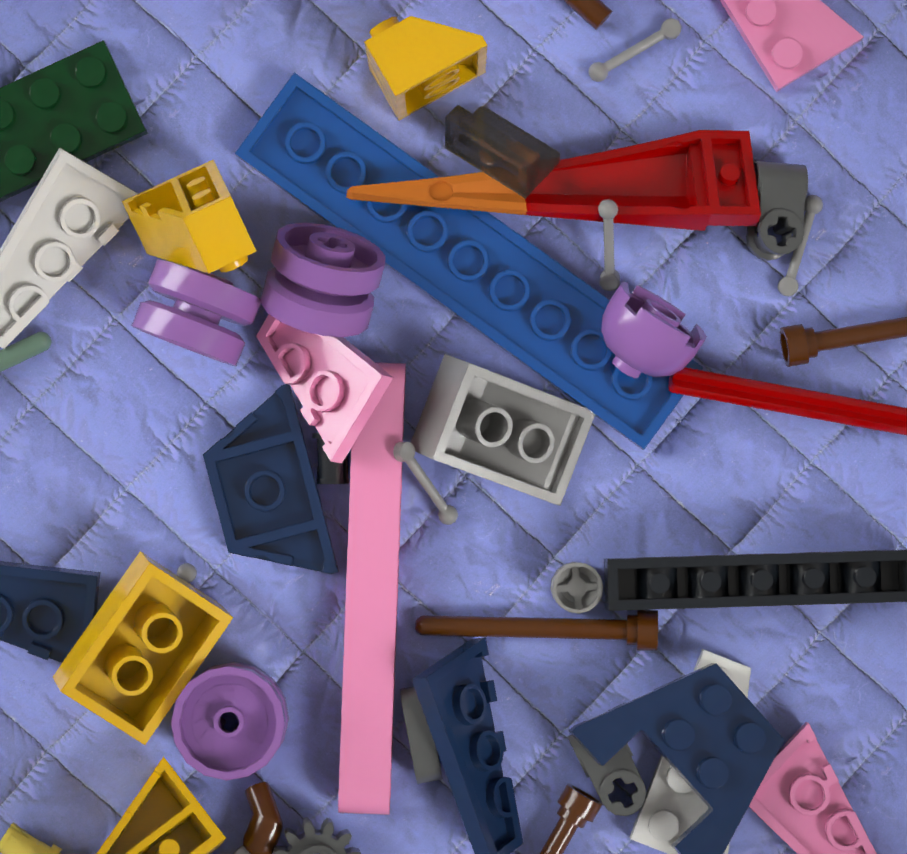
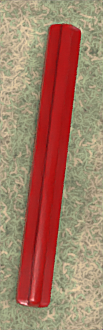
(789, 400)

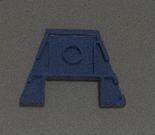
(706, 736)

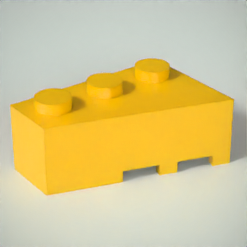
(192, 221)
(164, 820)

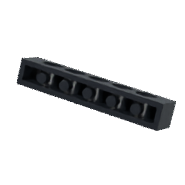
(755, 580)

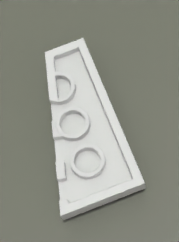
(54, 236)
(669, 801)

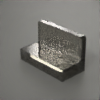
(499, 148)

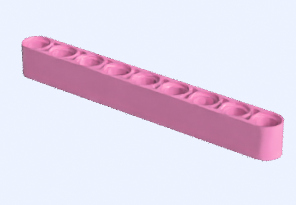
(372, 606)

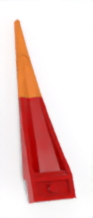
(660, 183)

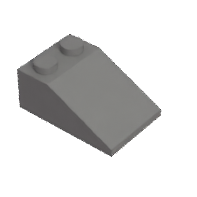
(502, 430)

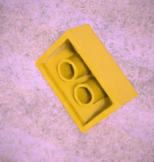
(422, 61)

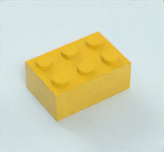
(142, 648)

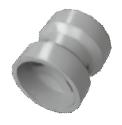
(584, 587)

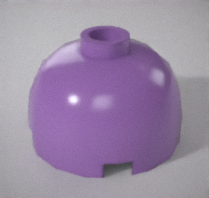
(648, 334)

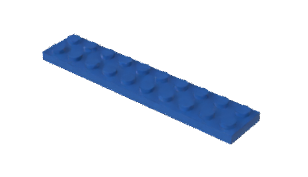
(456, 256)

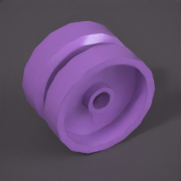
(322, 279)
(198, 307)
(201, 730)

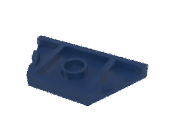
(269, 489)

